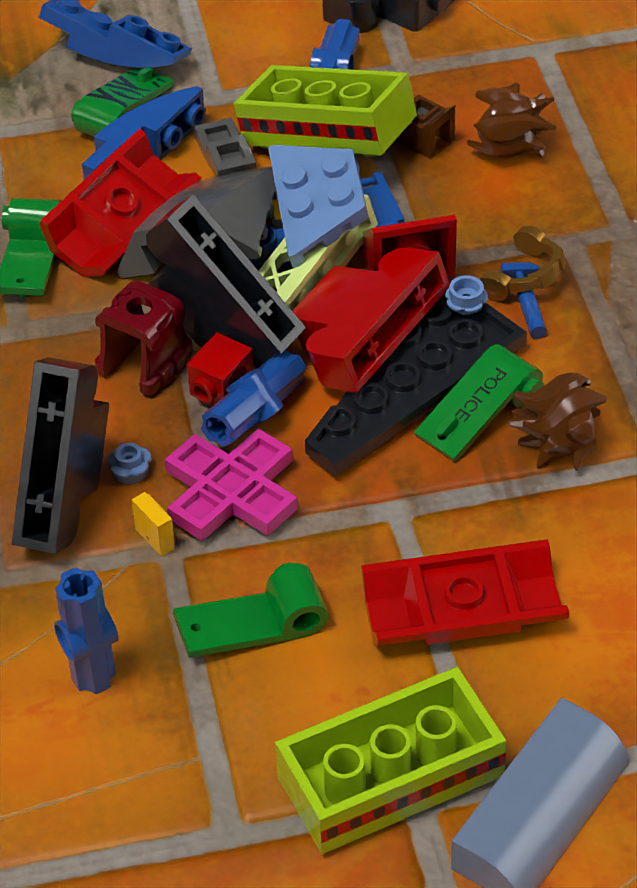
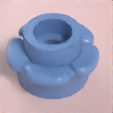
(466, 295)
(129, 463)

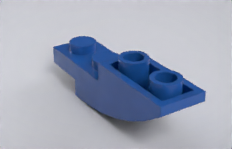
(120, 42)
(163, 120)

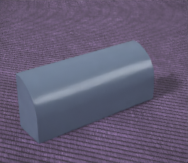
(540, 801)

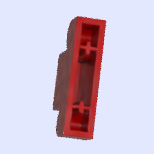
(363, 315)

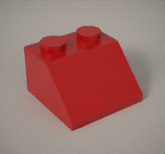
(427, 234)

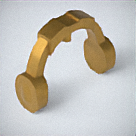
(531, 242)

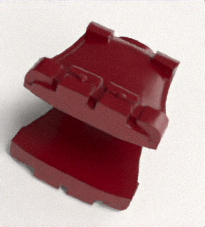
(159, 331)

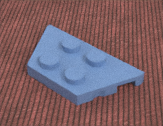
(316, 195)

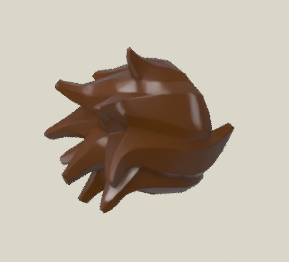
(511, 122)
(560, 418)

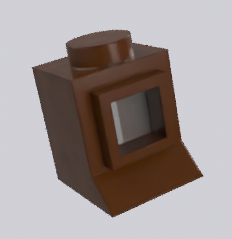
(430, 122)

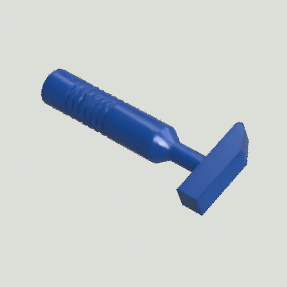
(527, 299)

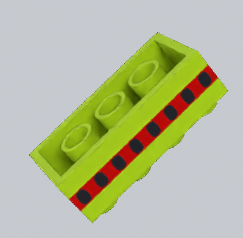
(326, 108)
(390, 759)

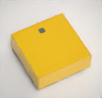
(153, 524)

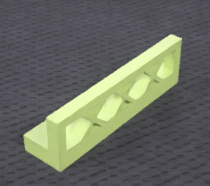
(298, 282)

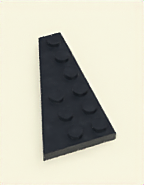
(409, 382)

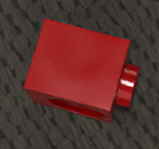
(217, 367)

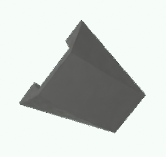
(235, 200)

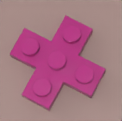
(230, 484)

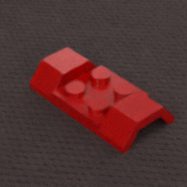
(100, 215)
(461, 594)

